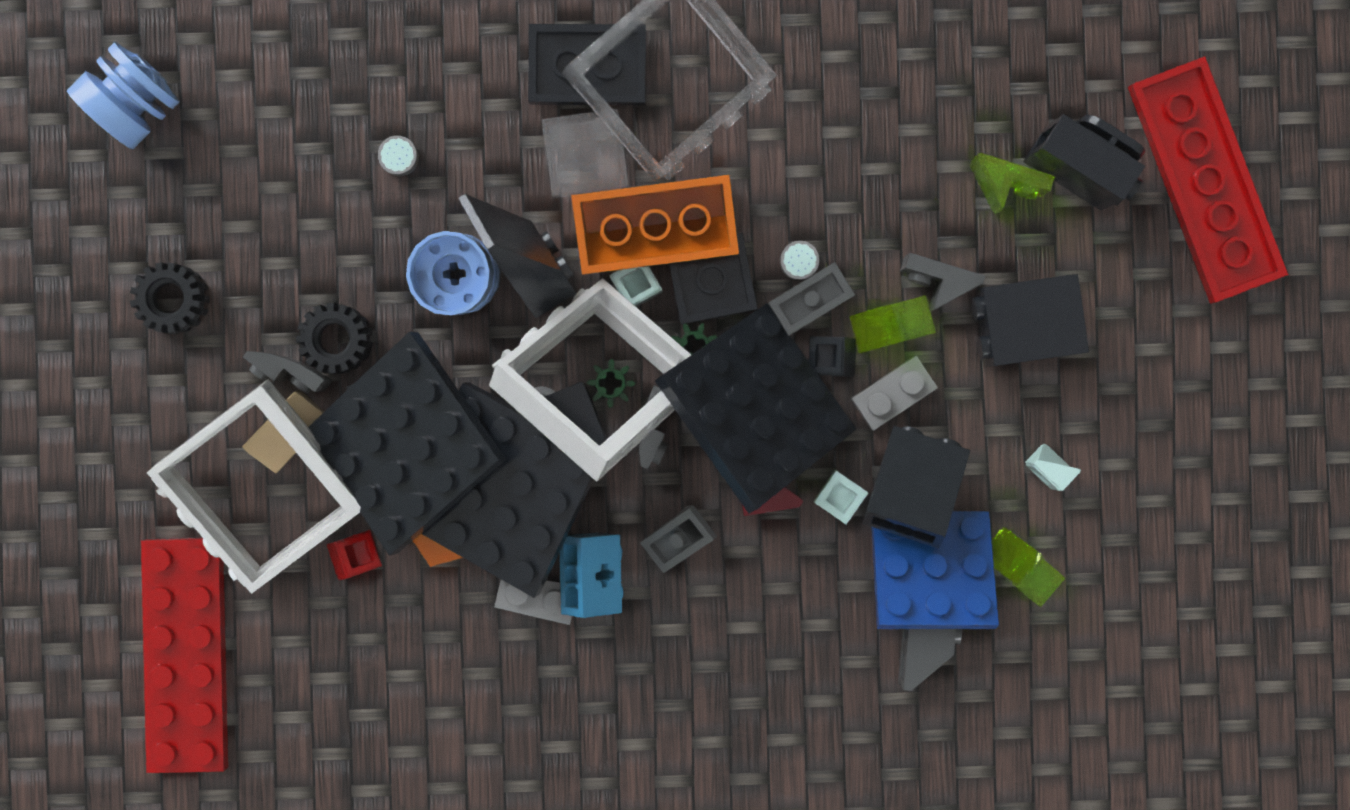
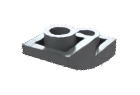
(279, 367)
(652, 447)

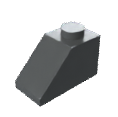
(924, 653)

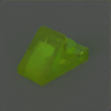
(998, 175)
(892, 324)
(1024, 567)

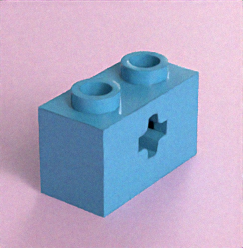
(591, 575)

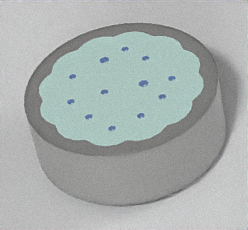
(398, 155)
(799, 260)

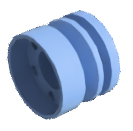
(123, 95)
(430, 273)

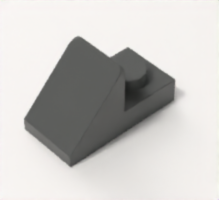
(949, 280)
(678, 538)

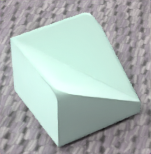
(636, 284)
(1051, 468)

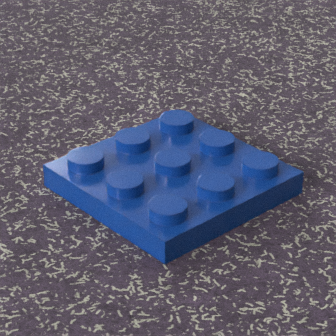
(936, 586)

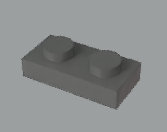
(811, 298)

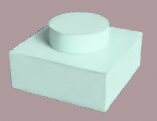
(840, 497)

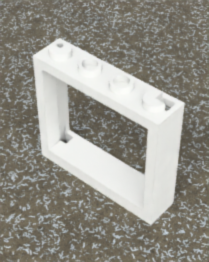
(633, 328)
(216, 536)

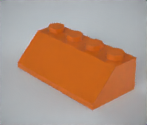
(655, 224)

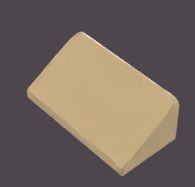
(269, 445)

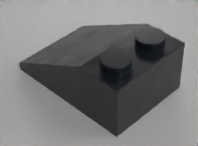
(522, 255)

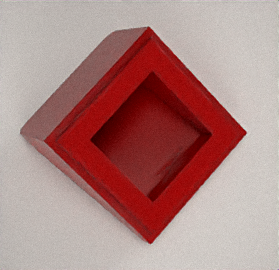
(354, 555)

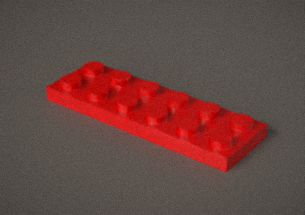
(1207, 180)
(184, 657)

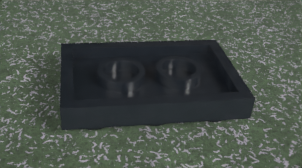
(617, 77)

